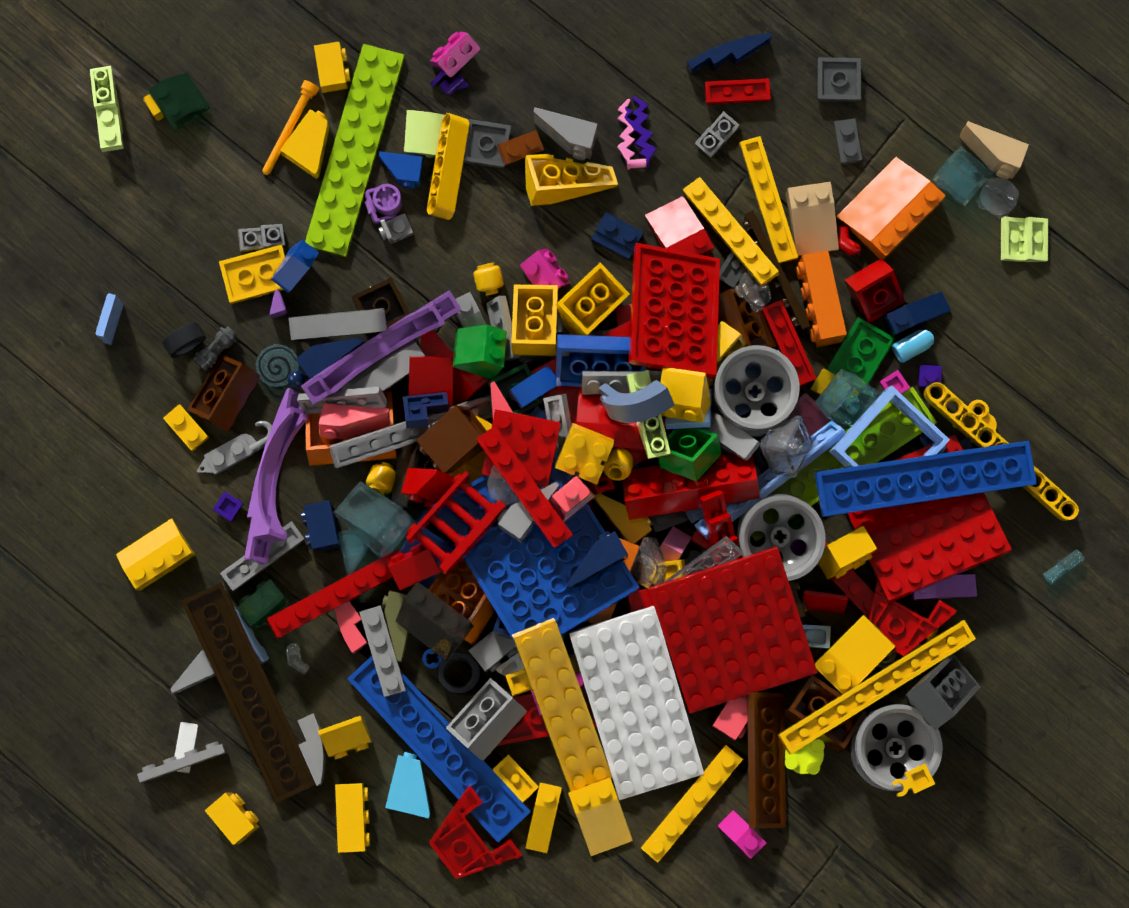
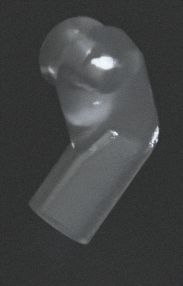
(294, 658)

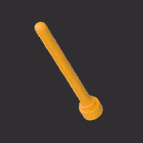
(308, 91)

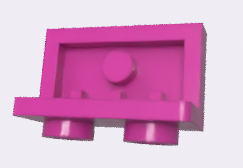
(455, 53)
(544, 270)

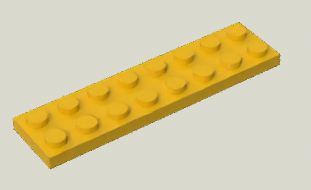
(562, 705)

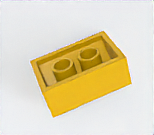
(590, 301)
(155, 555)

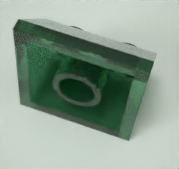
(179, 100)
(262, 604)

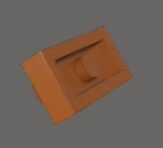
(520, 147)

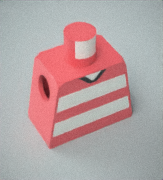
(571, 498)

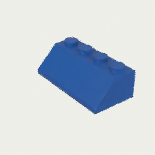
(590, 353)

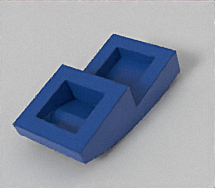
(533, 387)

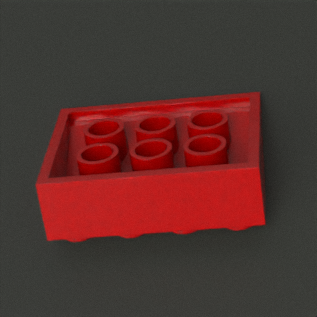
(594, 416)

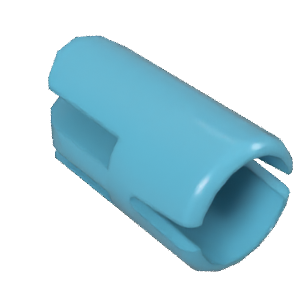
(913, 345)

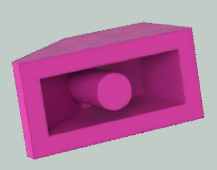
(741, 835)

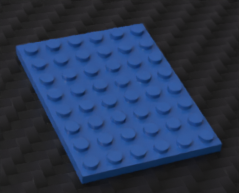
(531, 577)

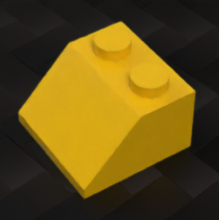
(688, 392)
(345, 737)

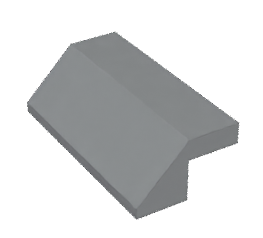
(387, 370)

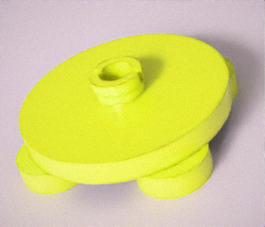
(806, 759)

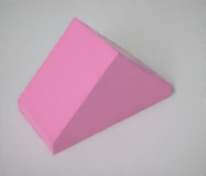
(674, 544)

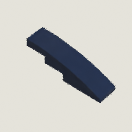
(735, 50)

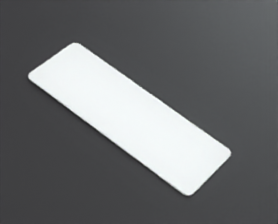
(185, 741)

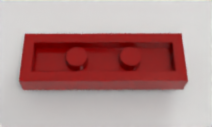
(737, 91)

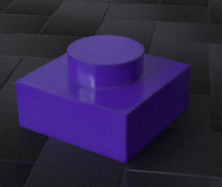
(929, 374)
(228, 506)

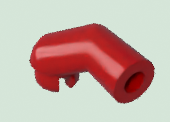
(845, 243)

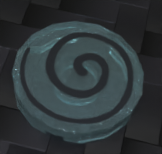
(276, 364)

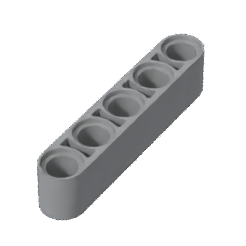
(337, 324)

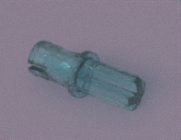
(1063, 566)

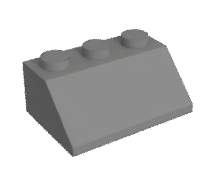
(486, 719)

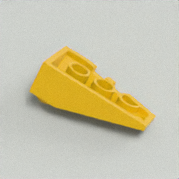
(559, 180)

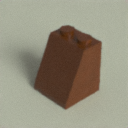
(452, 439)

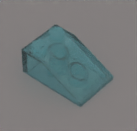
(374, 519)

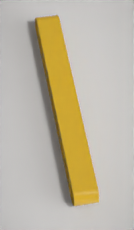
(973, 434)

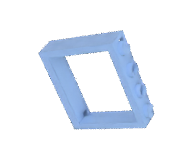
(911, 412)

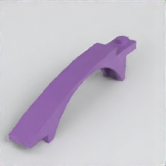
(398, 334)
(262, 509)

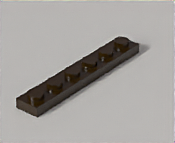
(780, 282)

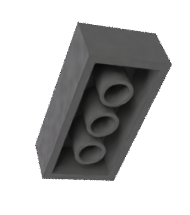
(943, 691)

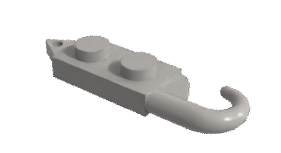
(233, 451)

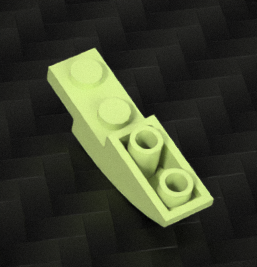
(107, 109)
(652, 429)

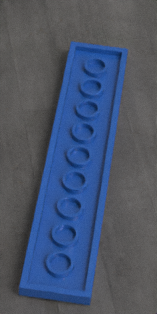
(925, 478)
(441, 751)

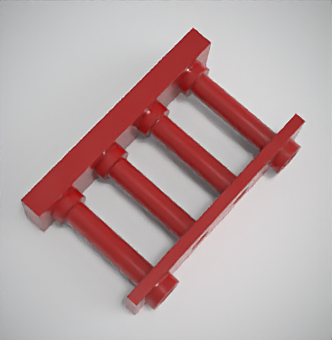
(462, 543)

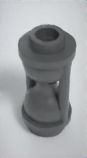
(208, 356)

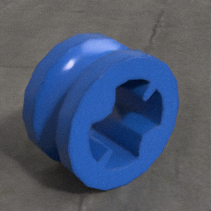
(433, 665)

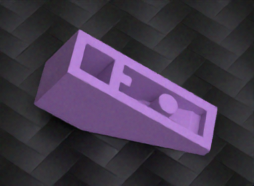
(953, 587)

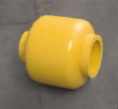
(488, 278)
(618, 464)
(381, 478)

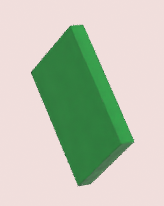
(862, 351)

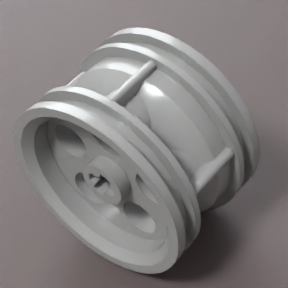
(771, 365)
(811, 532)
(890, 717)

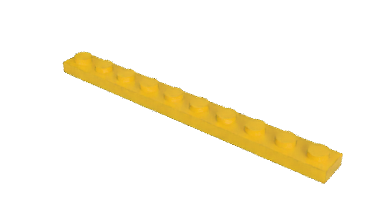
(876, 687)

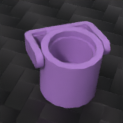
(386, 200)

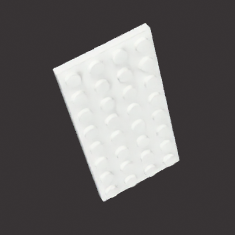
(636, 702)

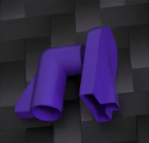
(450, 88)

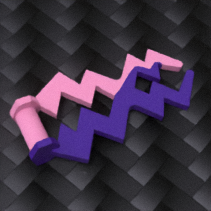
(648, 150)

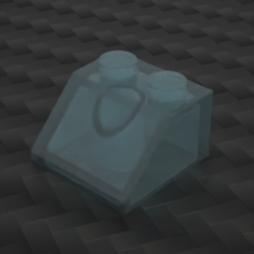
(962, 175)
(846, 398)

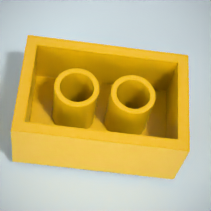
(535, 320)

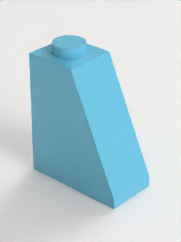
(408, 787)

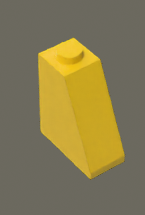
(308, 143)

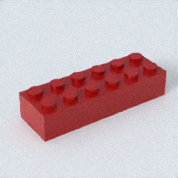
(659, 492)

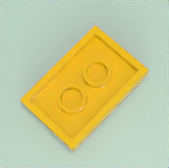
(251, 274)

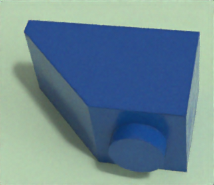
(403, 168)
(294, 265)

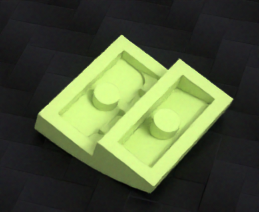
(422, 133)
(1024, 239)

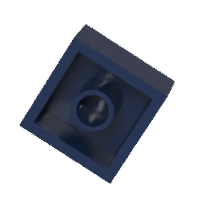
(321, 526)

